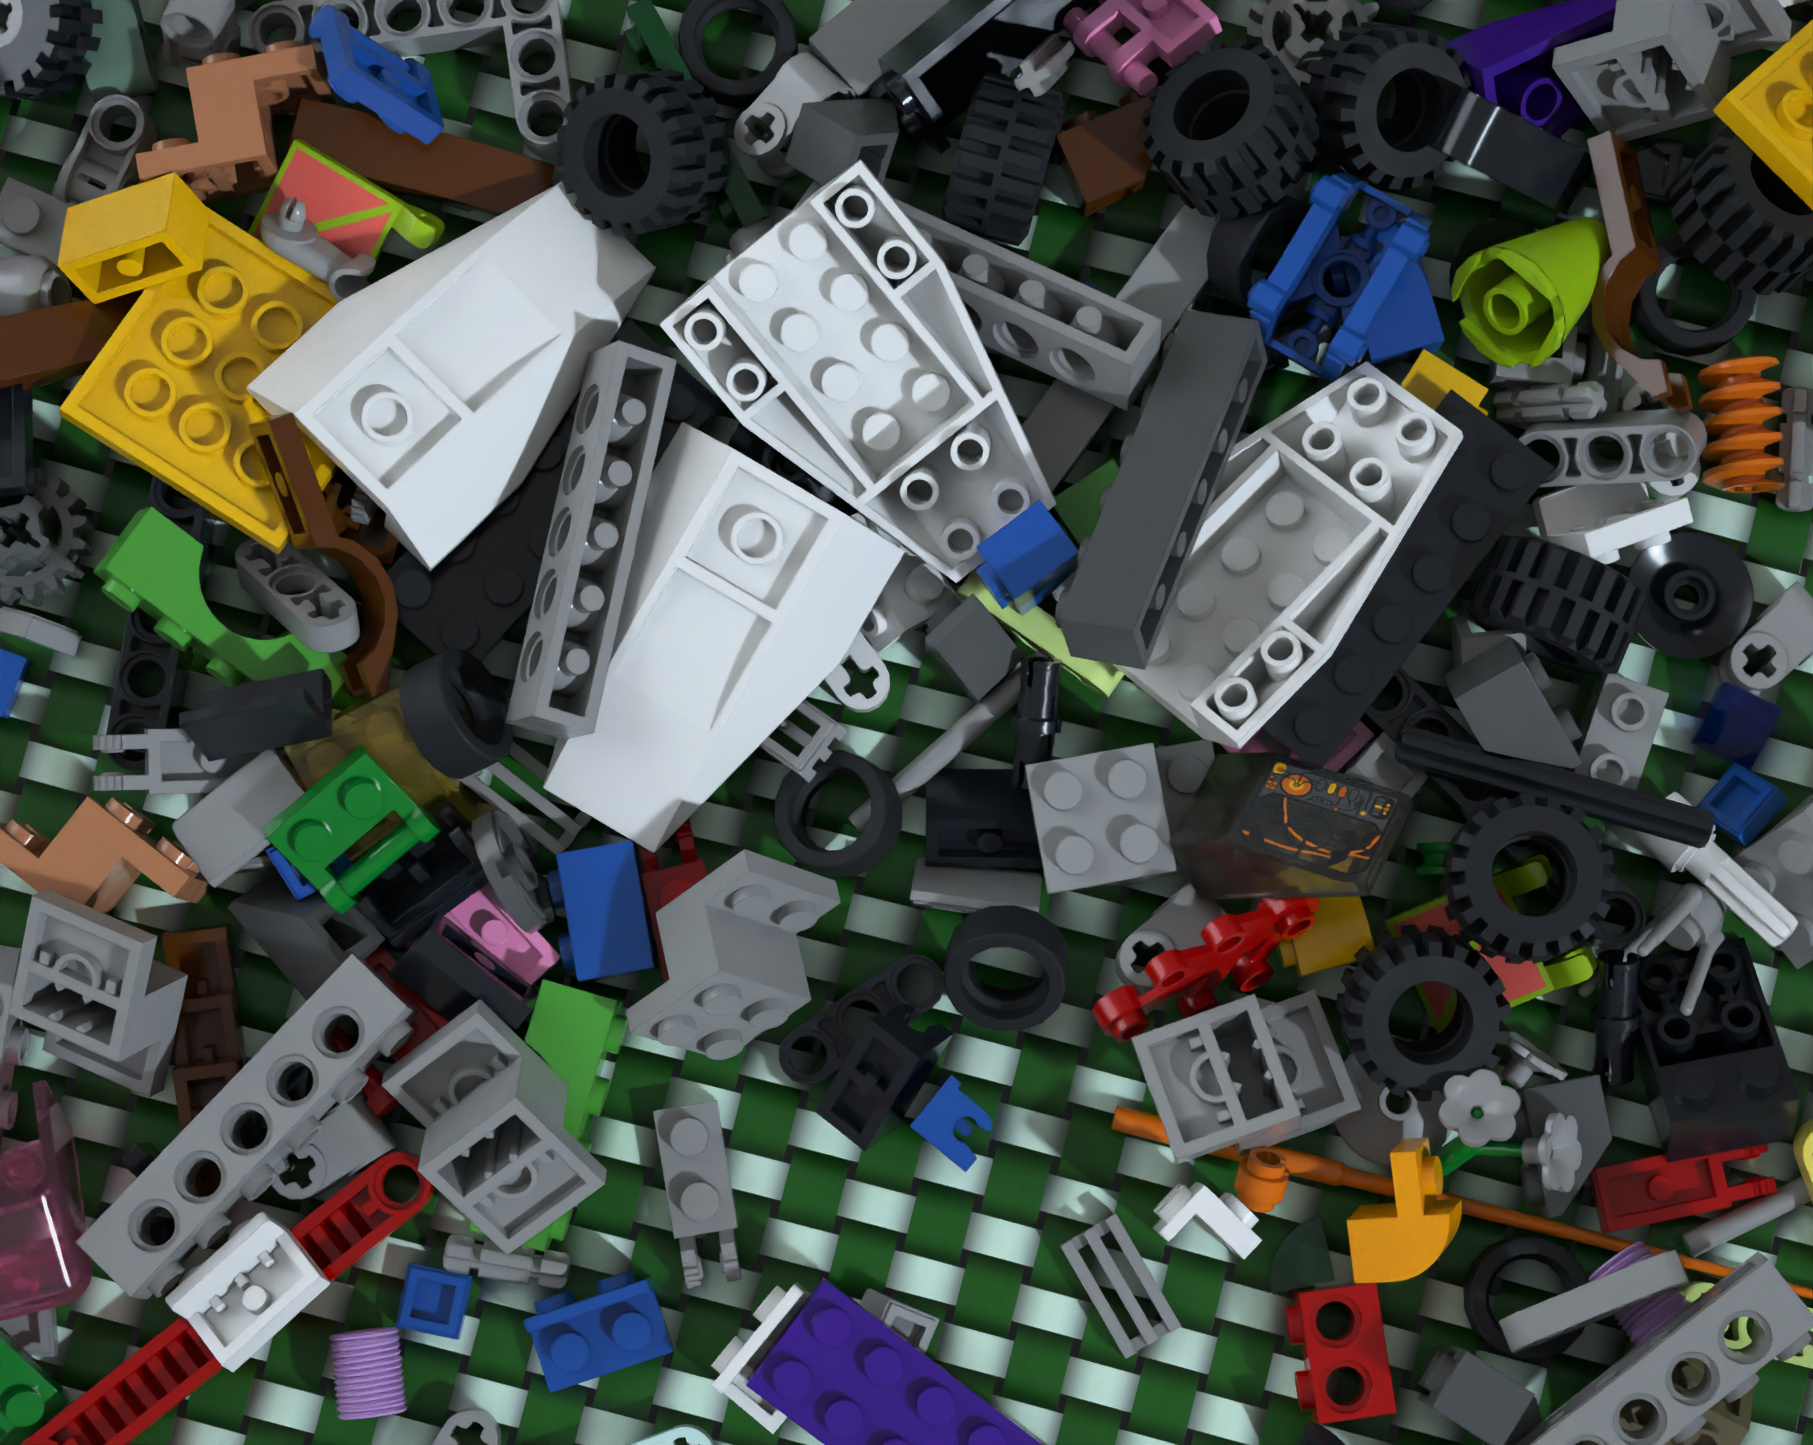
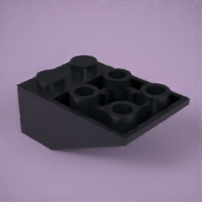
(1721, 1071)

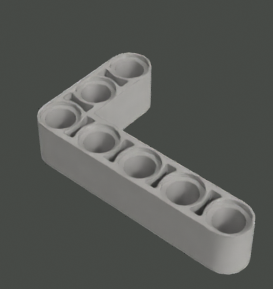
(440, 32)

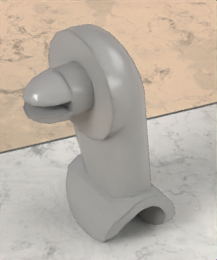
(298, 242)

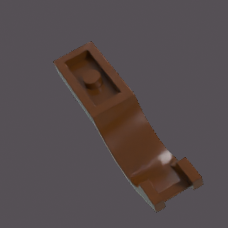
(1631, 263)
(313, 529)

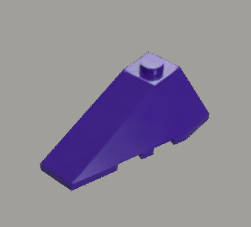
(1514, 60)

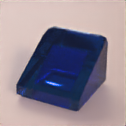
(1736, 725)

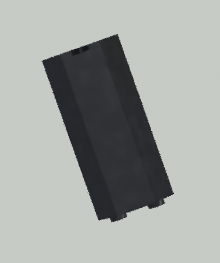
(940, 62)

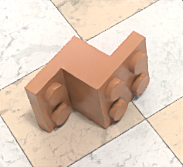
(236, 120)
(100, 856)

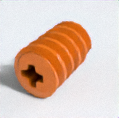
(1740, 425)

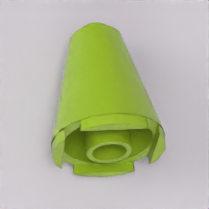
(1530, 290)

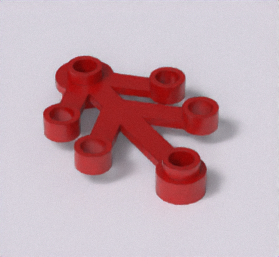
(1204, 967)

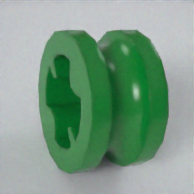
(1432, 858)

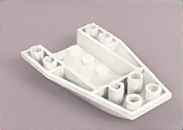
(459, 365)
(866, 371)
(1292, 551)
(723, 630)

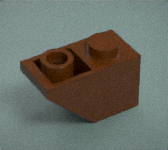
(1105, 154)

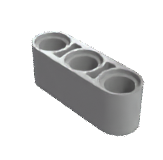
(1637, 435)

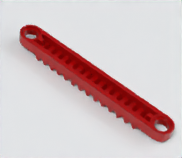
(178, 1358)

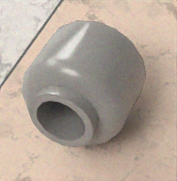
(31, 284)

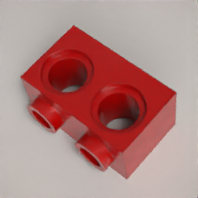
(1358, 1347)

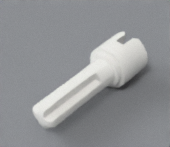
(1726, 881)

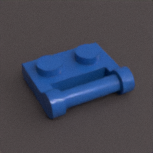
(377, 77)

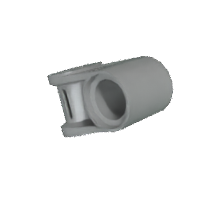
(198, 30)
(778, 107)
(102, 160)
(1778, 638)
(1173, 926)
(345, 1146)

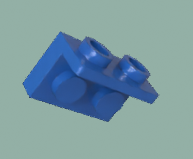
(598, 1332)

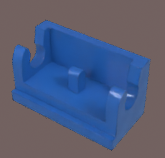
(945, 1113)

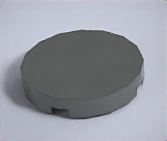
(507, 864)

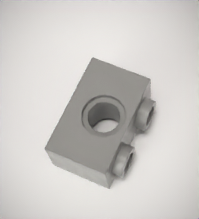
(1618, 729)

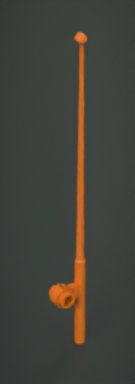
(1266, 1172)

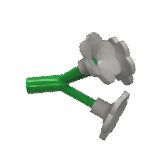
(1485, 1111)

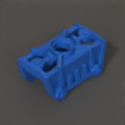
(1318, 248)

